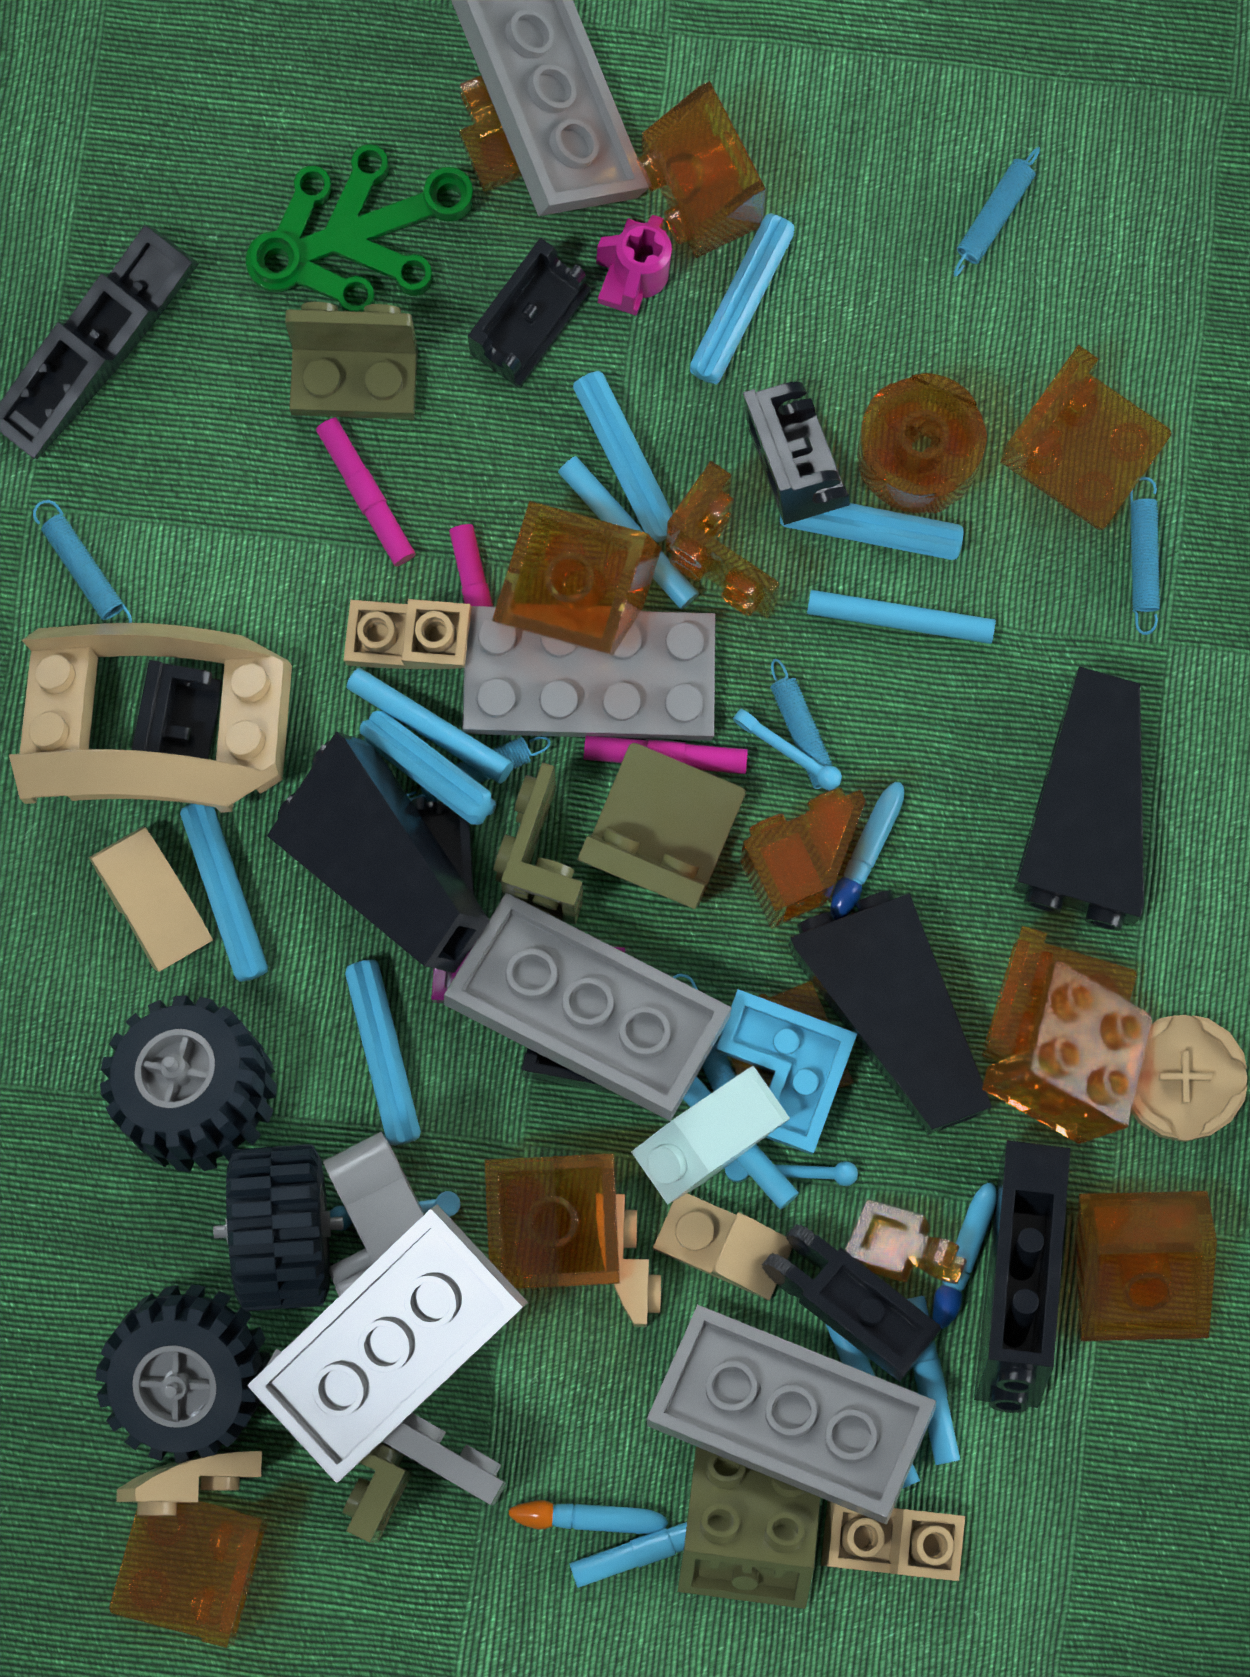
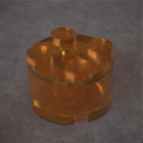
(896, 419)

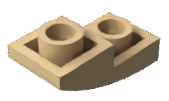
(407, 635)
(151, 898)
(637, 1289)
(175, 1483)
(908, 1545)

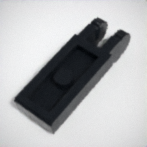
(855, 1303)

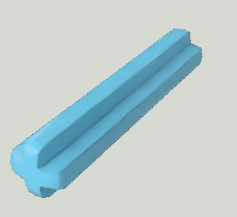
(742, 298)
(624, 454)
(887, 530)
(428, 767)
(224, 892)
(382, 1052)

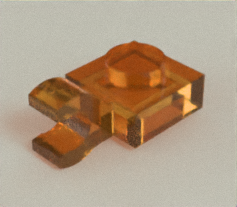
(486, 139)
(896, 1240)

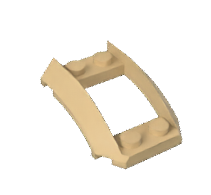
(60, 711)

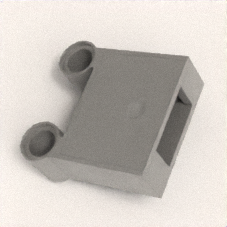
(376, 1201)

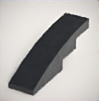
(93, 341)

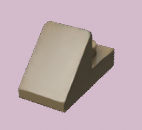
(721, 1244)

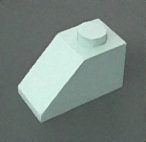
(710, 1135)

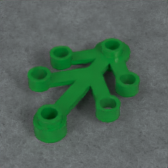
(350, 234)

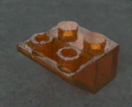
(799, 860)

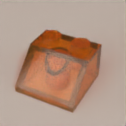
(702, 173)
(576, 579)
(553, 1221)
(1145, 1265)

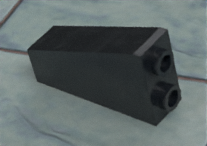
(1088, 816)
(378, 854)
(891, 993)
(1023, 1277)

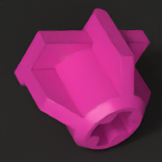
(636, 264)

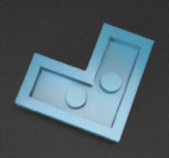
(800, 1052)

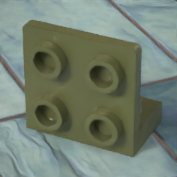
(352, 362)
(663, 825)
(549, 883)
(375, 1500)
(747, 1535)

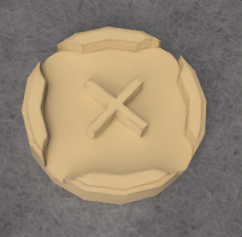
(1189, 1079)

